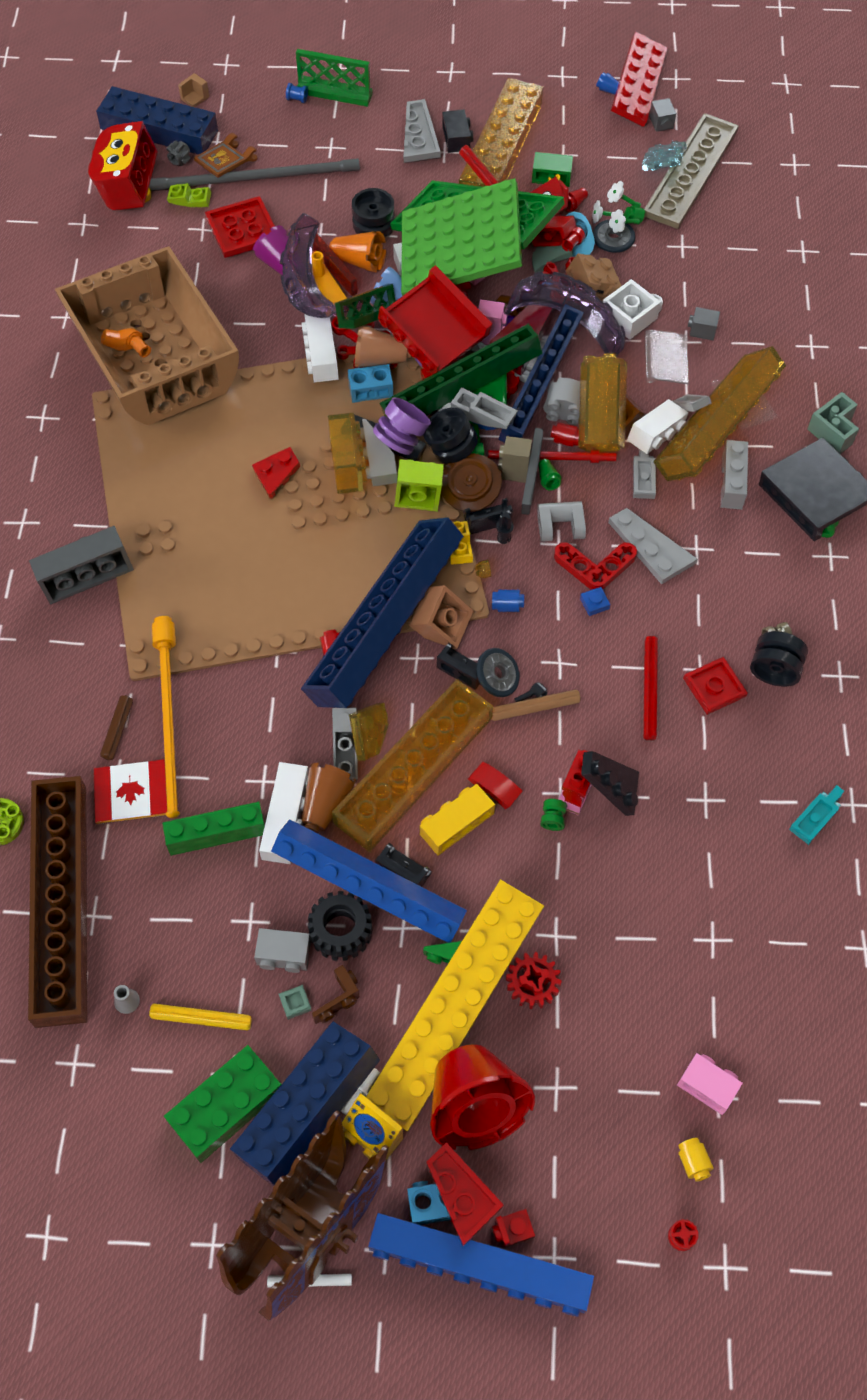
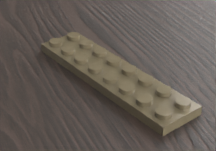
(685, 181)

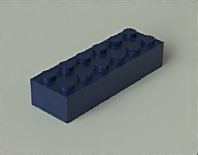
(162, 118)
(305, 1103)

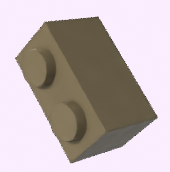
(515, 459)

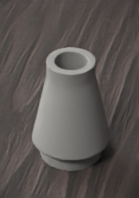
(125, 999)

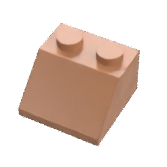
(441, 616)

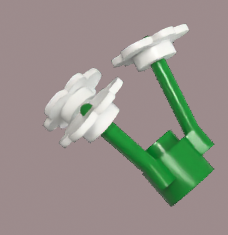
(633, 214)

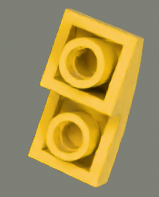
(463, 553)

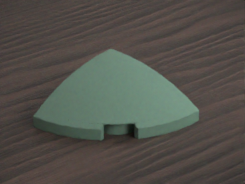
(548, 254)

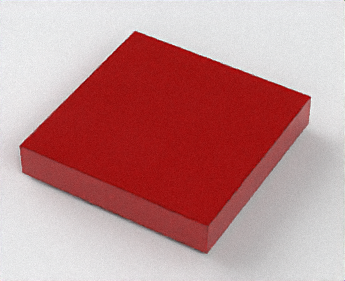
(715, 685)

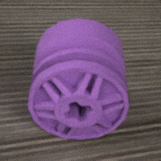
(401, 426)

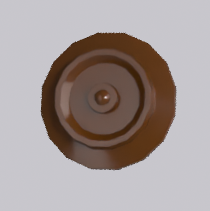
(471, 483)

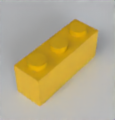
(456, 819)

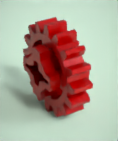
(543, 977)

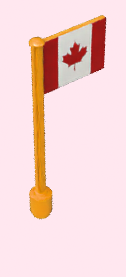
(148, 786)

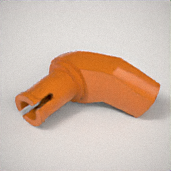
(125, 340)

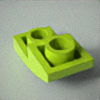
(185, 196)

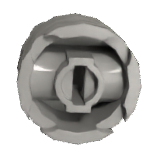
(563, 401)

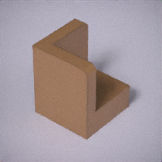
(193, 90)

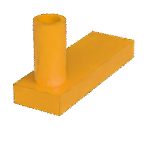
(324, 279)

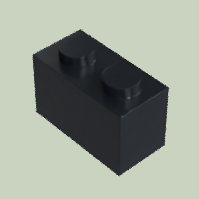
(456, 130)

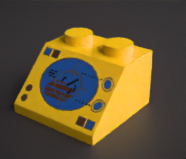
(371, 1128)

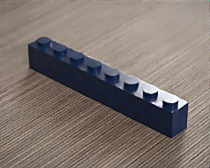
(543, 371)

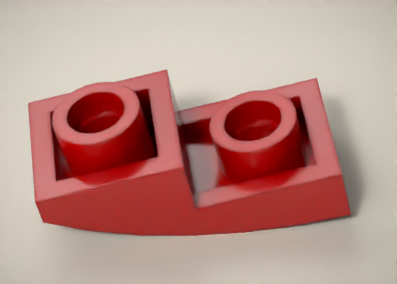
(495, 784)

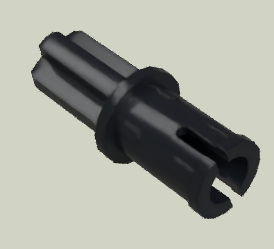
(504, 527)

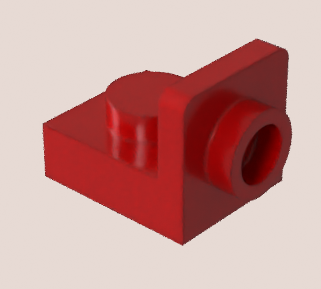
(513, 1228)

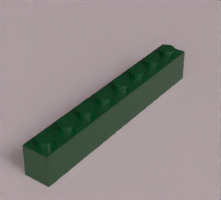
(472, 371)

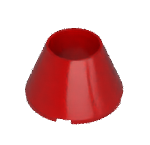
(477, 1099)

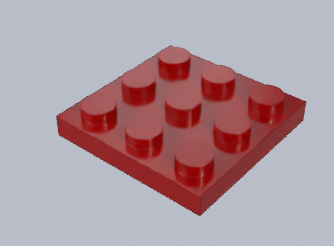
(239, 225)

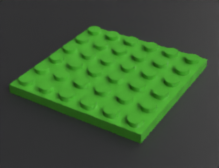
(463, 236)

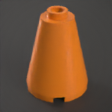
(361, 250)

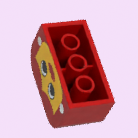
(123, 165)

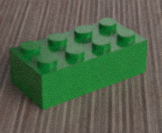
(223, 1103)

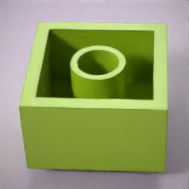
(418, 485)

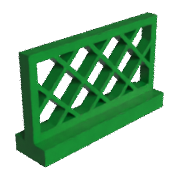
(332, 88)

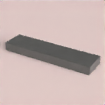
(532, 471)

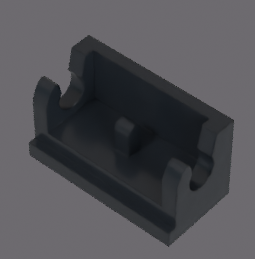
(485, 518)
(458, 666)
(403, 865)

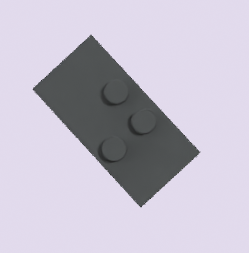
(81, 565)

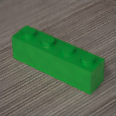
(214, 828)

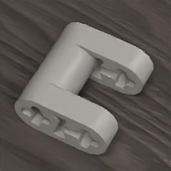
(561, 512)

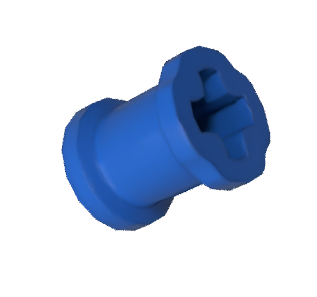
(296, 93)

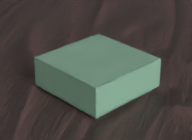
(295, 1002)

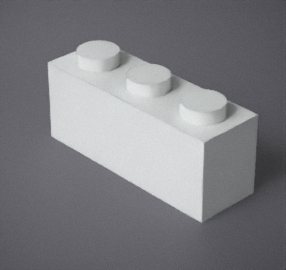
(657, 426)

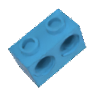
(370, 383)
(435, 1212)

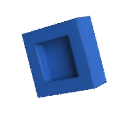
(595, 601)

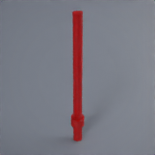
(593, 456)

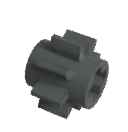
(178, 153)

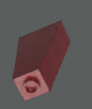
(536, 316)

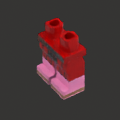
(575, 786)

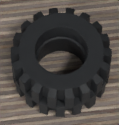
(334, 907)

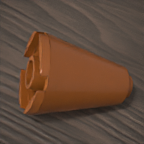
(323, 794)

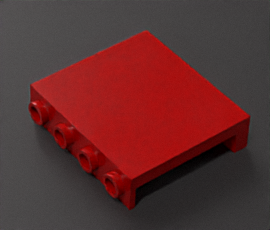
(435, 322)

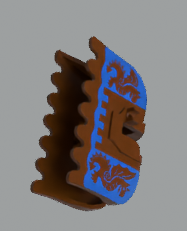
(307, 1212)

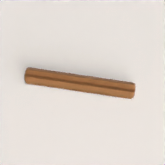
(536, 705)

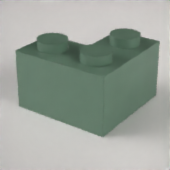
(835, 423)

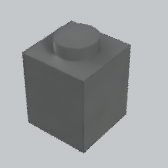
(662, 114)
(703, 323)

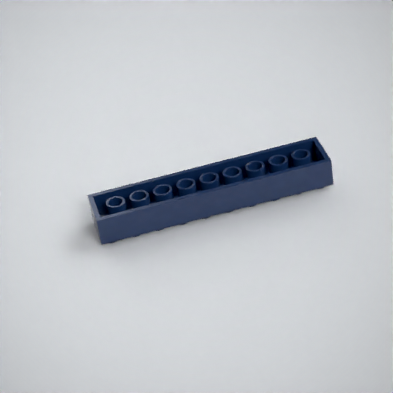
(382, 613)

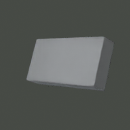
(692, 402)

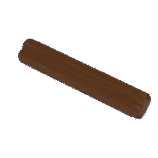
(116, 727)

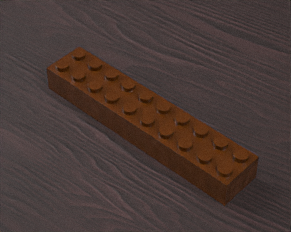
(58, 903)

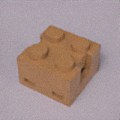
(595, 273)

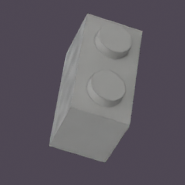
(282, 950)

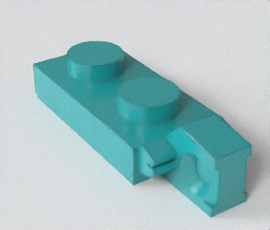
(817, 815)

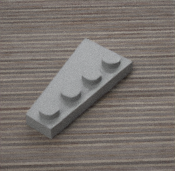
(420, 136)
(654, 549)

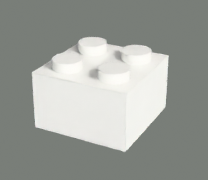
(633, 308)

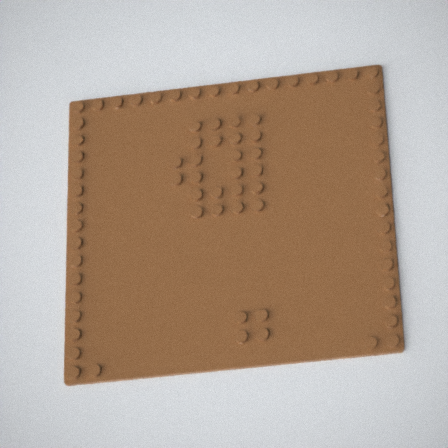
(223, 557)

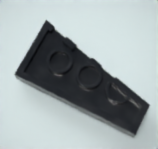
(613, 780)

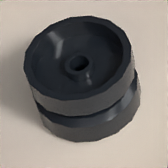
(373, 211)
(451, 435)
(779, 658)

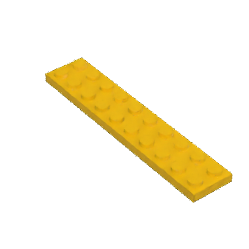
(454, 1003)

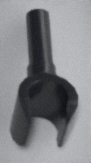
(537, 689)

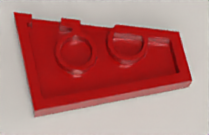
(463, 1193)

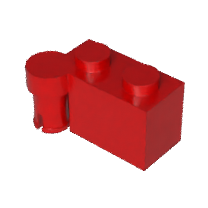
(560, 231)

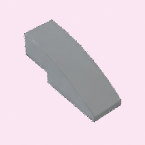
(484, 409)

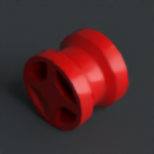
(688, 1234)

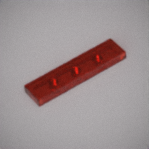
(336, 266)

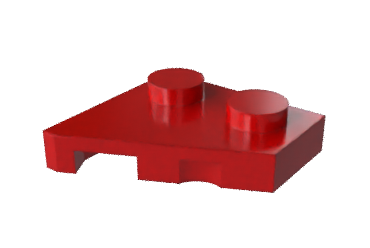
(276, 470)

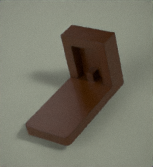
(349, 998)

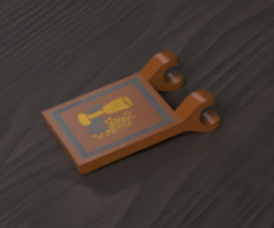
(224, 158)

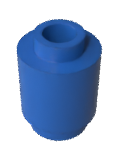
(507, 600)

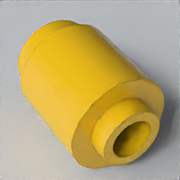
(695, 1159)

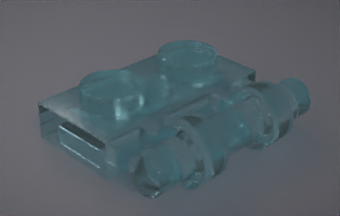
(664, 156)

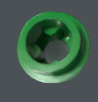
(549, 475)

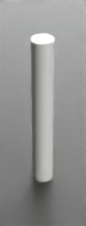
(322, 1280)

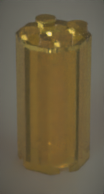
(602, 403)

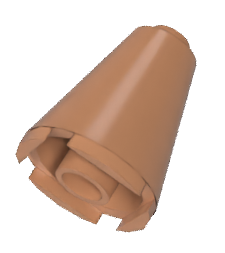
(378, 348)

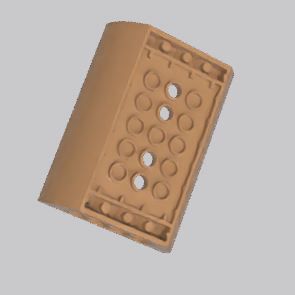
(181, 329)

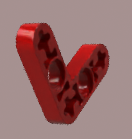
(593, 570)

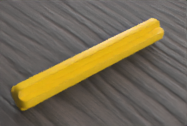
(200, 1017)

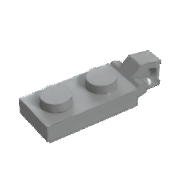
(644, 476)

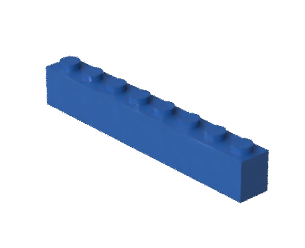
(369, 881)
(482, 1264)

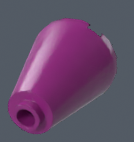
(270, 247)

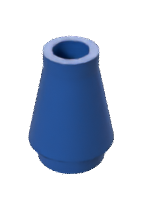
(607, 83)

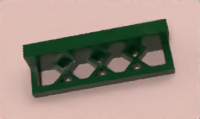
(368, 312)

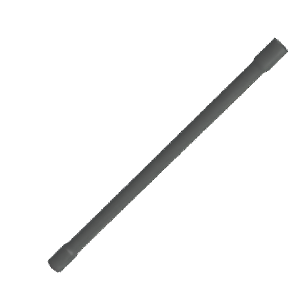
(343, 165)

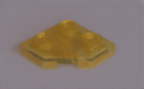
(369, 730)

